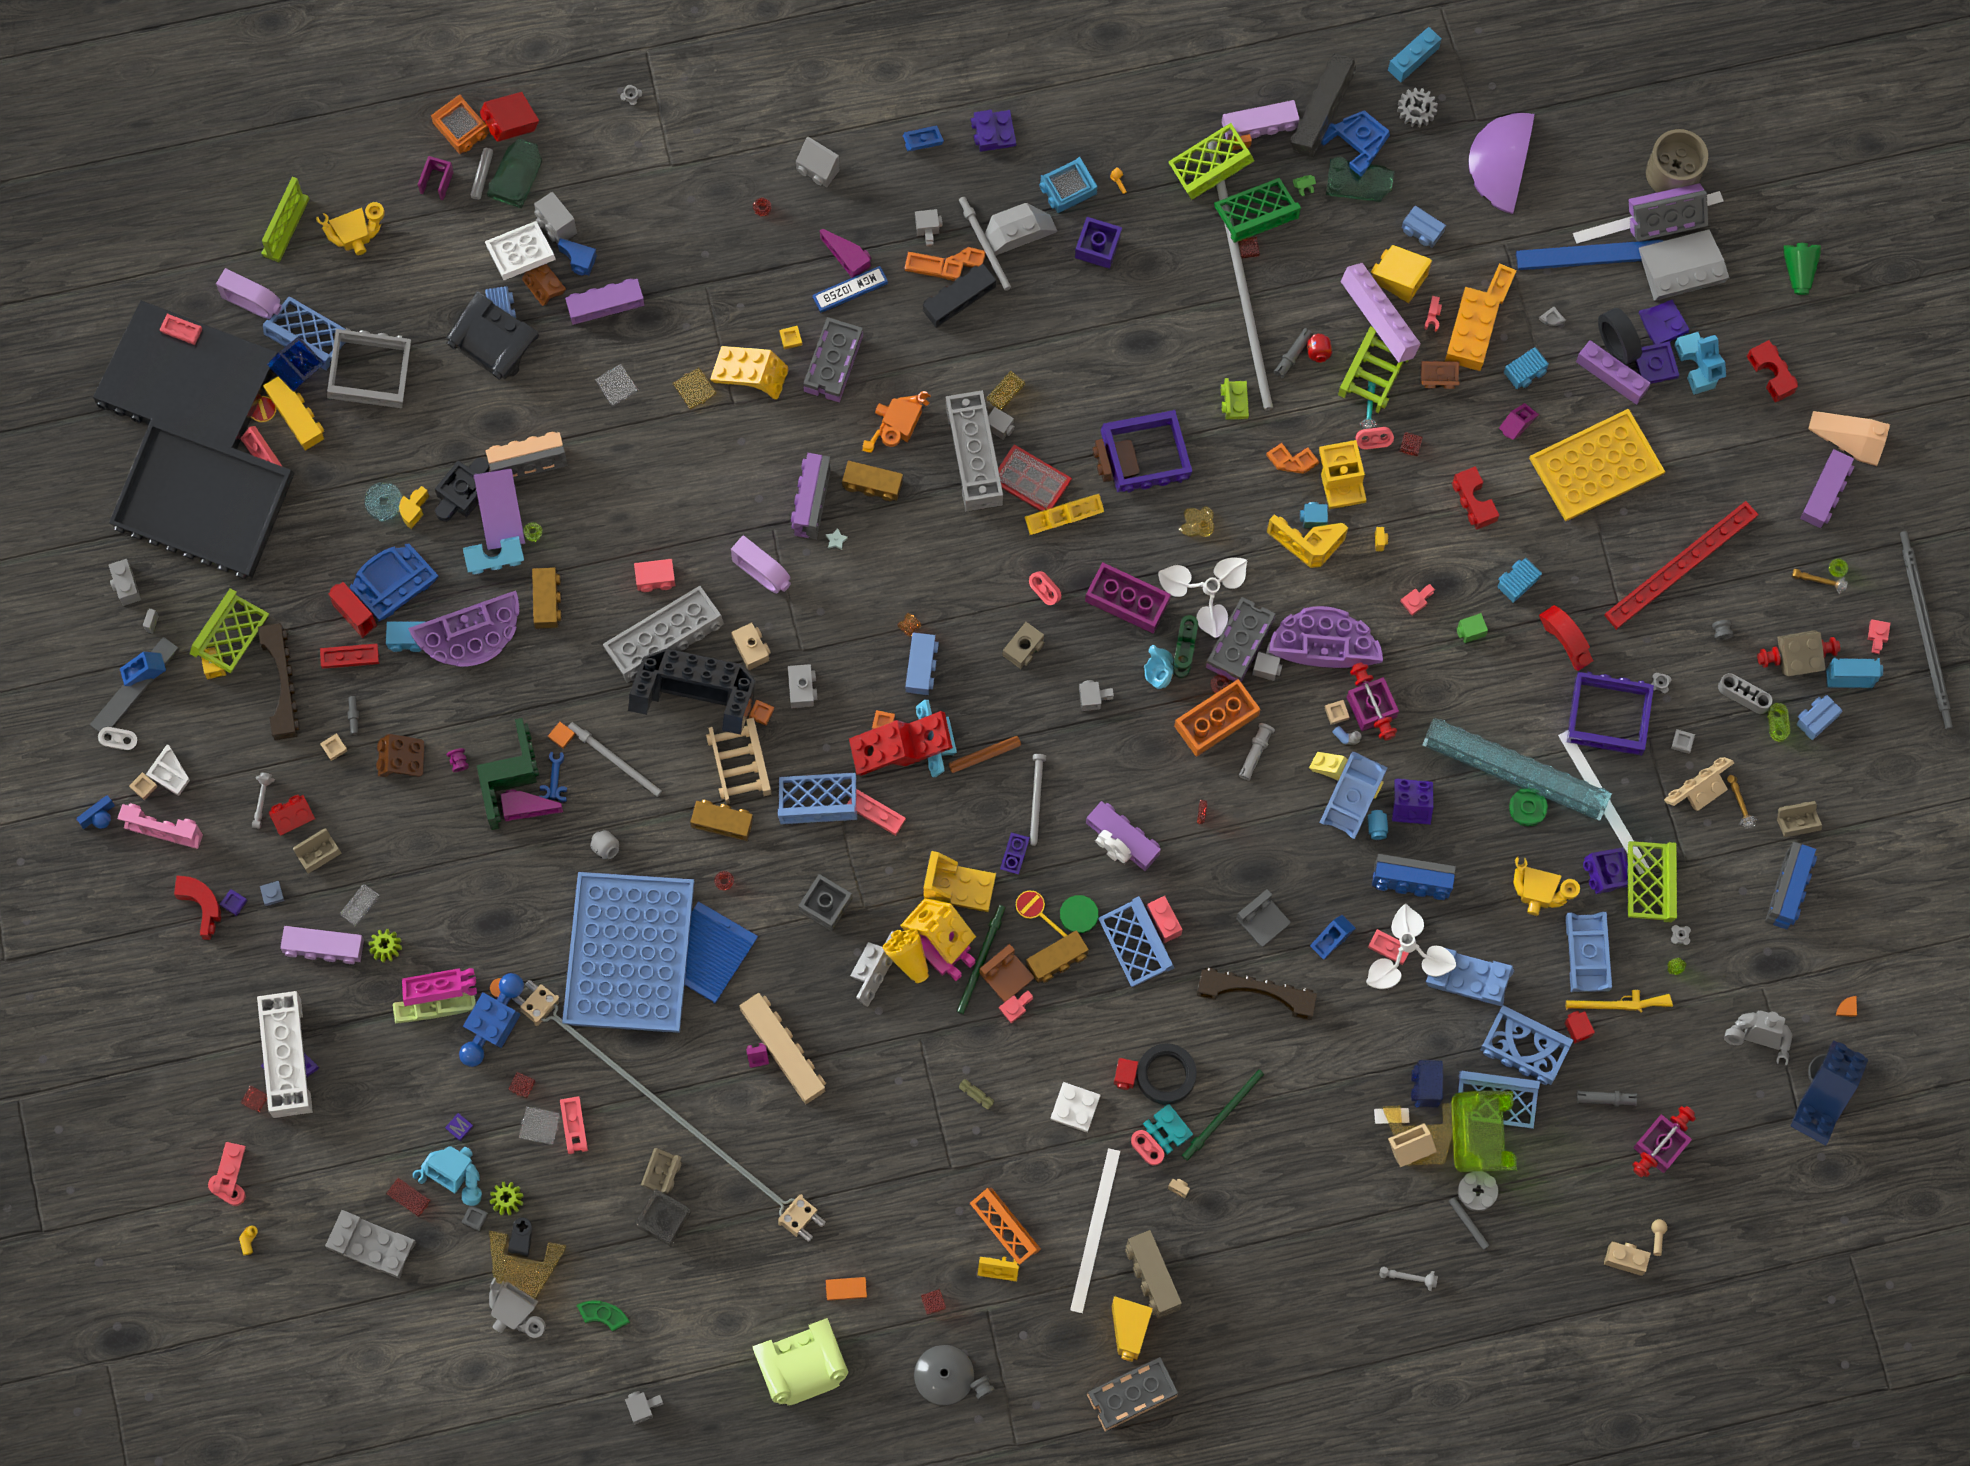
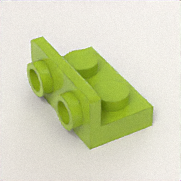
(1235, 399)

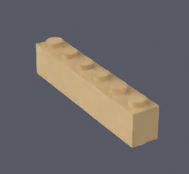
(782, 1048)

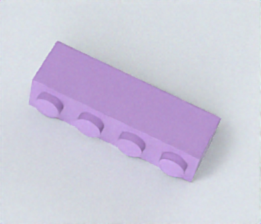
(1263, 120)
(322, 944)

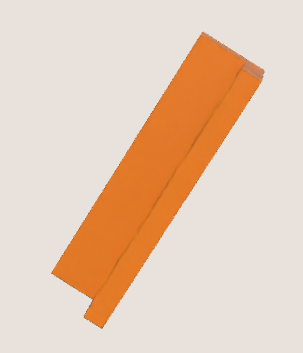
(1011, 1221)

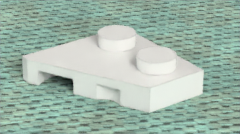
(168, 772)

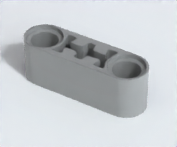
(1747, 687)

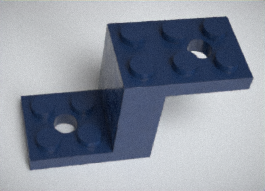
(1829, 1092)

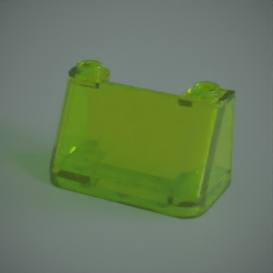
(1480, 1131)

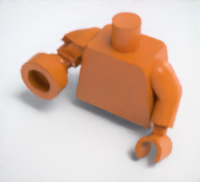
(900, 418)

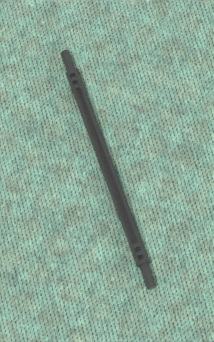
(1926, 630)

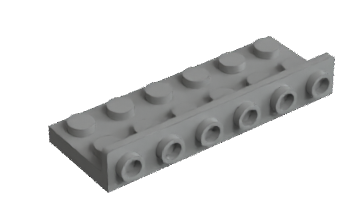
(669, 628)

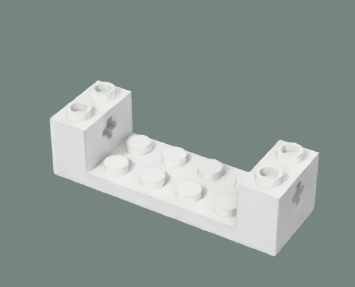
(284, 1054)

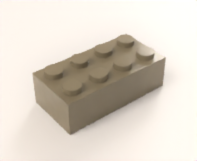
(1153, 1274)

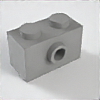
(124, 582)
(801, 686)

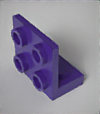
(1413, 801)

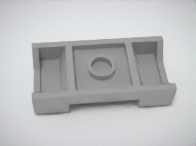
(370, 1244)

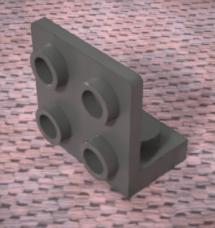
(1263, 919)

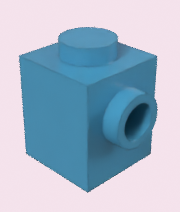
(1314, 515)

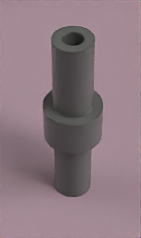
(353, 715)

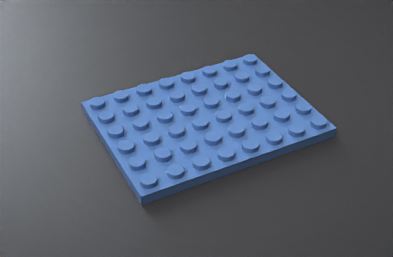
(628, 952)

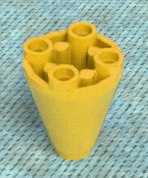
(908, 954)

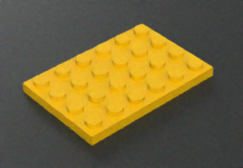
(1597, 465)

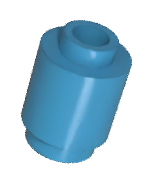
(1378, 825)

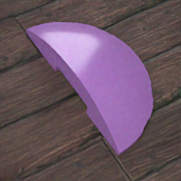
(1500, 157)
(471, 633)
(1325, 639)

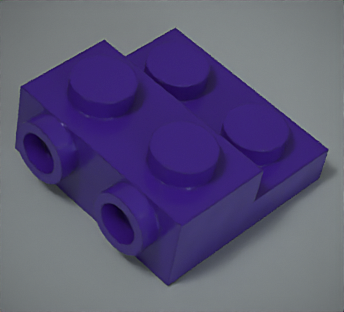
(993, 130)
(1607, 870)

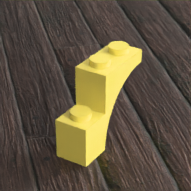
(1331, 766)

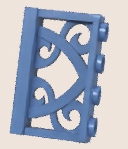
(1553, 1040)

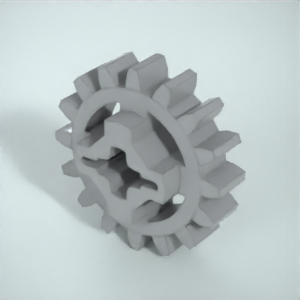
(1412, 112)

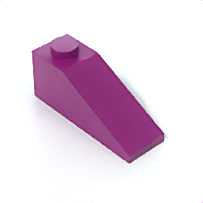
(847, 253)
(525, 805)

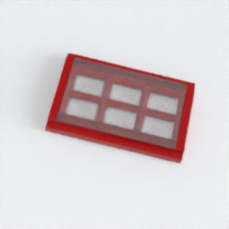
(1032, 479)

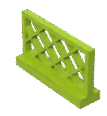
(1216, 174)
(284, 221)
(213, 627)
(1668, 884)

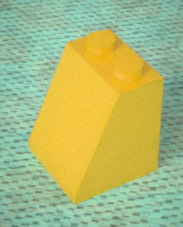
(1401, 272)
(1130, 1327)

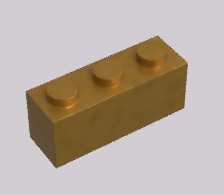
(872, 481)
(546, 598)
(722, 820)
(1057, 957)

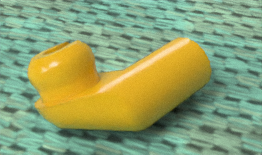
(246, 1239)

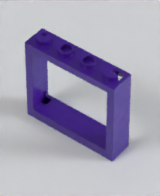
(1142, 423)
(1606, 742)

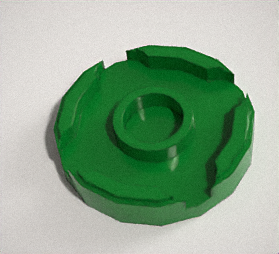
(1527, 807)
(1079, 914)

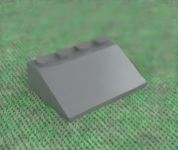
(1683, 265)

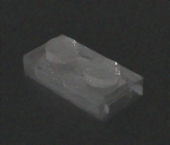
(359, 905)

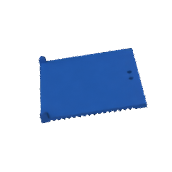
(714, 951)

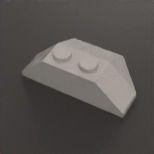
(1018, 227)

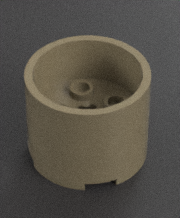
(1676, 160)

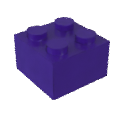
(1098, 242)

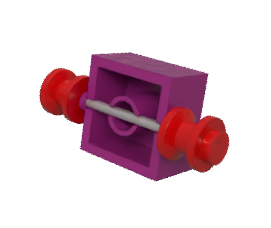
(1372, 702)
(1663, 1142)

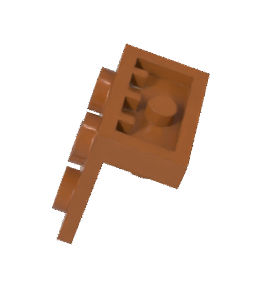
(1006, 973)

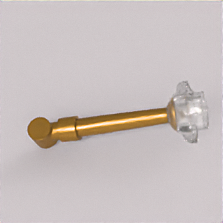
(1840, 584)
(1748, 820)

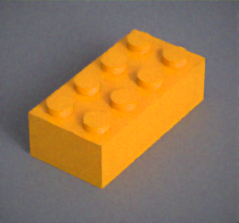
(1473, 328)

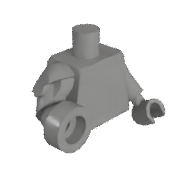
(1763, 1029)
(512, 1309)

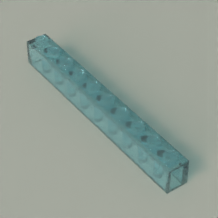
(1517, 769)

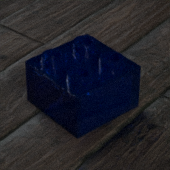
(295, 363)
(1428, 1083)

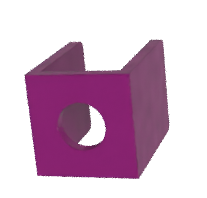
(432, 163)

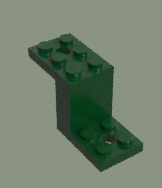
(508, 773)

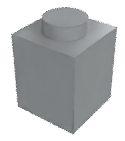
(1000, 423)

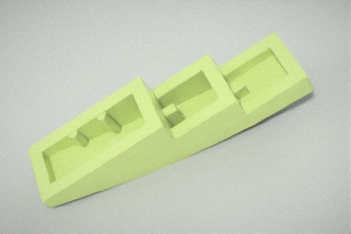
(433, 1009)

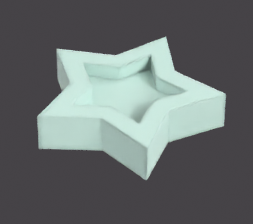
(836, 539)

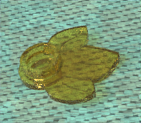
(1196, 520)

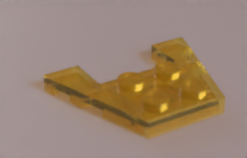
(1440, 1133)
(523, 1273)

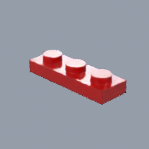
(349, 656)

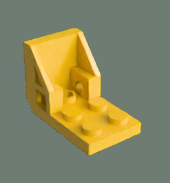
(1315, 546)
(957, 884)

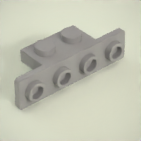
(871, 971)

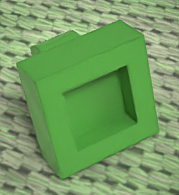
(1303, 182)

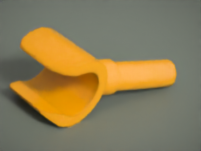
(1115, 175)
(868, 446)

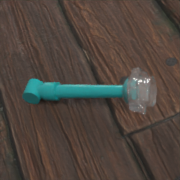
(1369, 423)

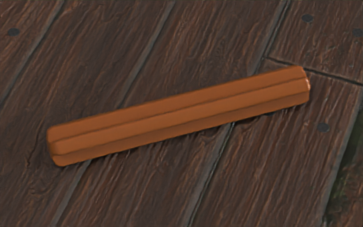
(984, 754)

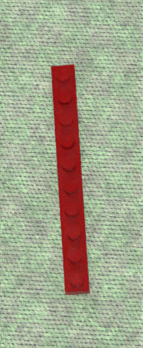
(1681, 565)

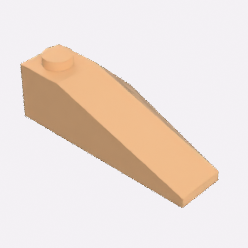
(1855, 435)

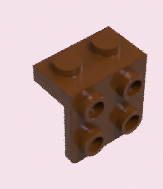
(1126, 458)
(400, 756)

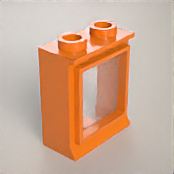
(460, 124)

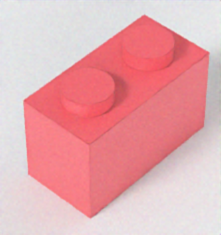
(654, 575)
(1164, 919)

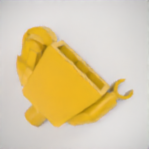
(351, 228)
(1539, 888)

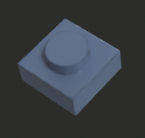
(272, 893)

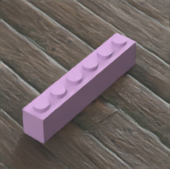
(1380, 312)

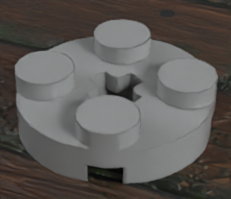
(1485, 1199)

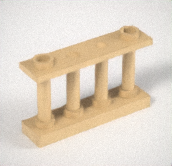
(757, 766)

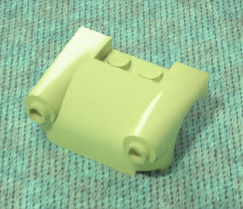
(802, 1364)

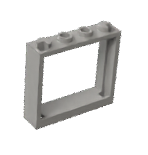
(361, 395)

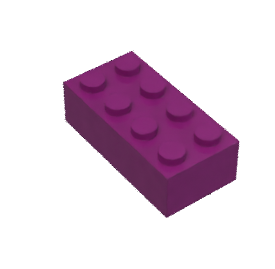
(1127, 597)

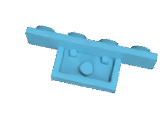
(935, 762)

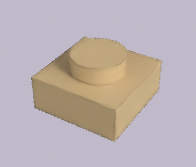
(1337, 712)
(333, 747)
(143, 786)
(1179, 1187)

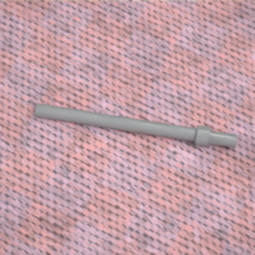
(970, 214)
(586, 736)

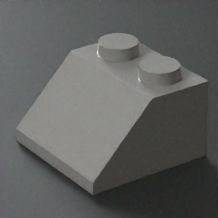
(817, 162)

